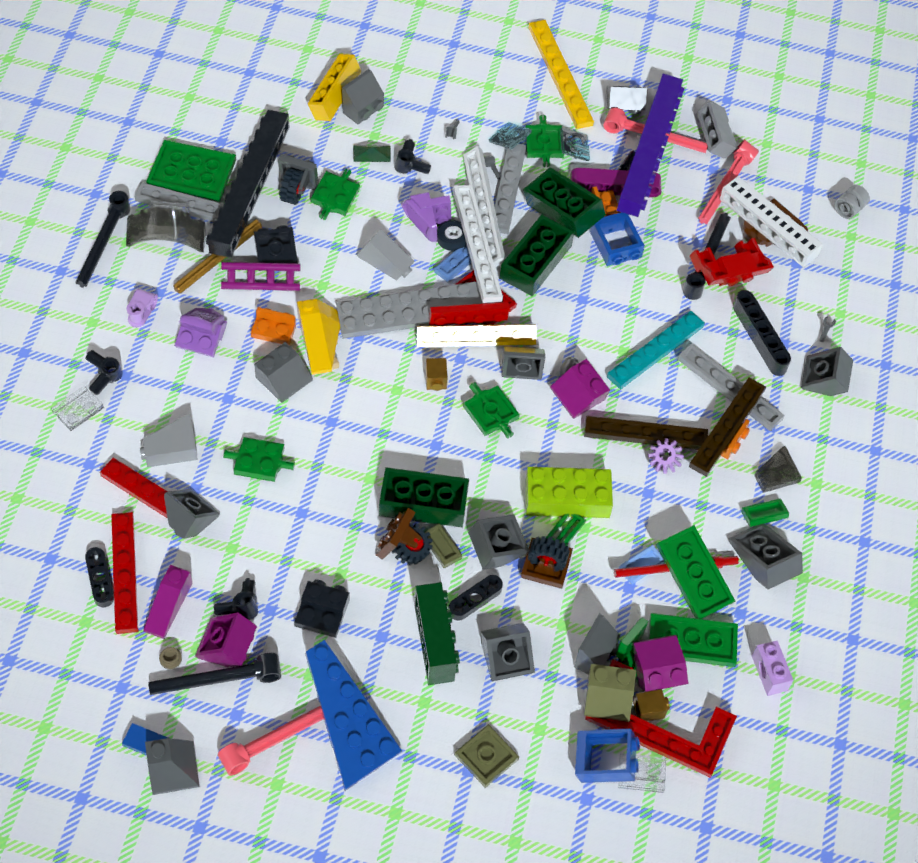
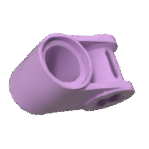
(141, 307)

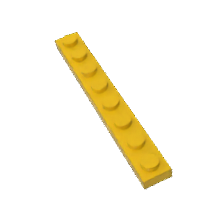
(561, 74)

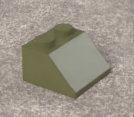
(610, 692)

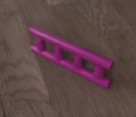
(252, 285)

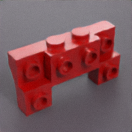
(733, 268)

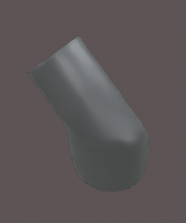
(567, 364)

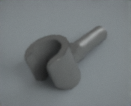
(451, 131)
(490, 162)
(826, 328)

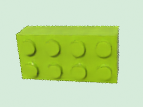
(569, 491)

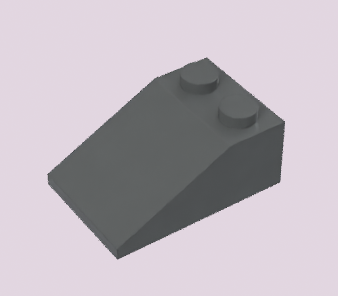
(767, 555)

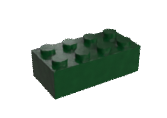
(564, 201)
(536, 255)
(430, 495)
(436, 634)

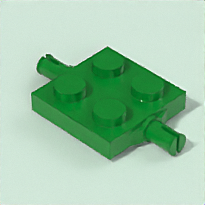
(544, 141)
(335, 193)
(491, 410)
(259, 459)

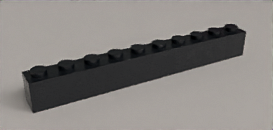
(248, 184)

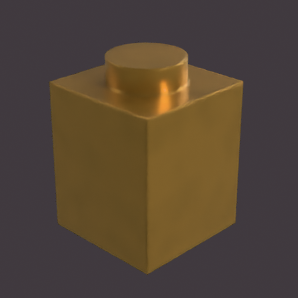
(436, 374)
(651, 705)

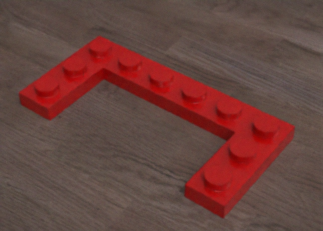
(699, 758)

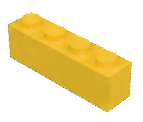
(329, 93)

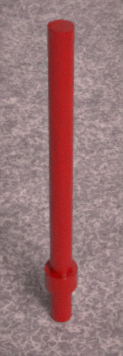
(661, 568)

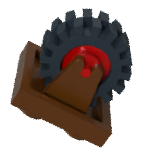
(405, 540)
(547, 561)

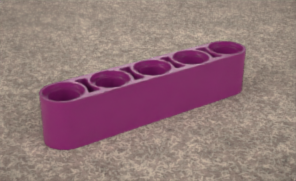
(608, 180)

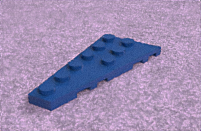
(353, 727)

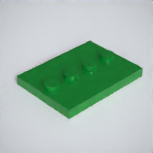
(192, 170)

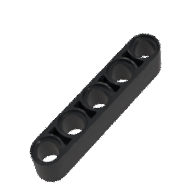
(762, 333)

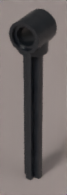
(118, 208)
(696, 281)
(265, 668)

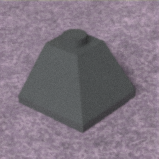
(188, 512)
(171, 765)

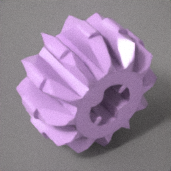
(660, 451)

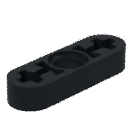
(95, 585)
(480, 589)

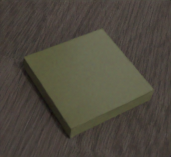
(486, 756)

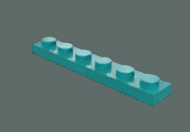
(655, 350)

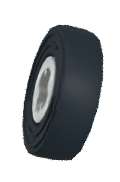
(447, 235)

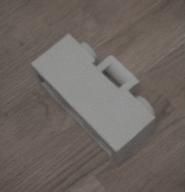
(717, 130)

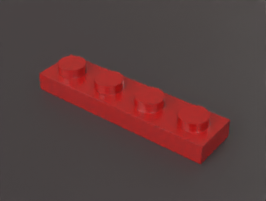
(469, 313)
(135, 485)

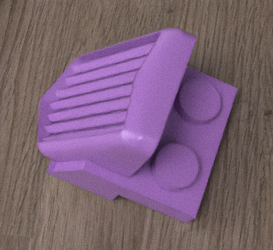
(427, 213)
(201, 331)

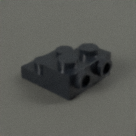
(275, 245)
(322, 608)

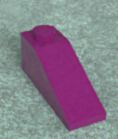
(168, 601)

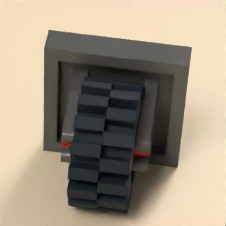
(296, 177)

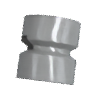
(852, 201)

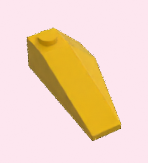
(320, 333)

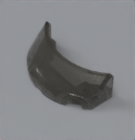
(166, 225)

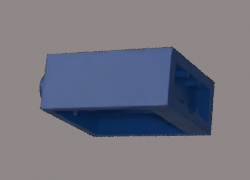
(612, 224)
(587, 738)

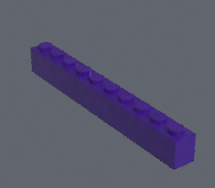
(650, 146)

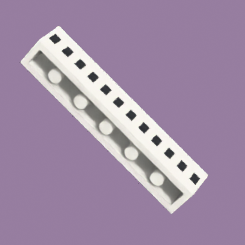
(771, 221)

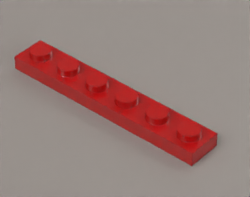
(124, 573)

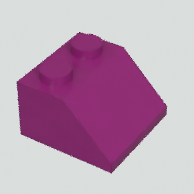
(580, 389)
(226, 640)
(660, 663)

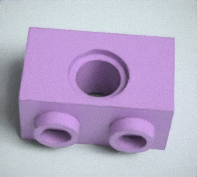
(772, 668)

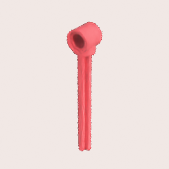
(617, 121)
(742, 156)
(237, 757)

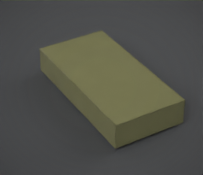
(443, 546)

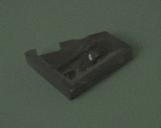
(778, 472)

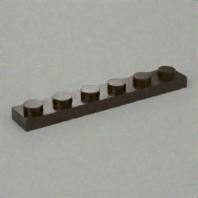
(727, 427)
(644, 432)

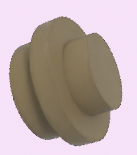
(170, 658)

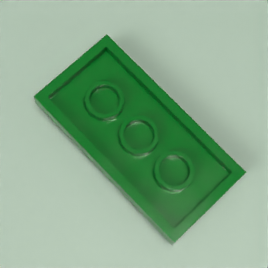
(695, 572)
(699, 639)

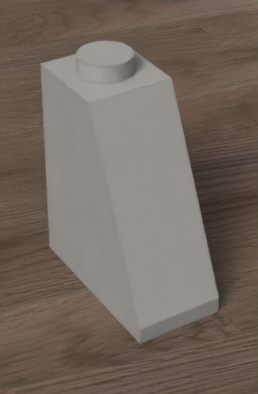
(386, 256)
(170, 444)

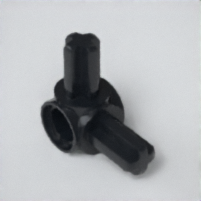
(406, 160)
(103, 365)
(242, 603)

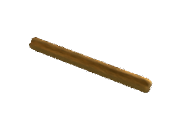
(212, 260)

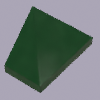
(372, 153)

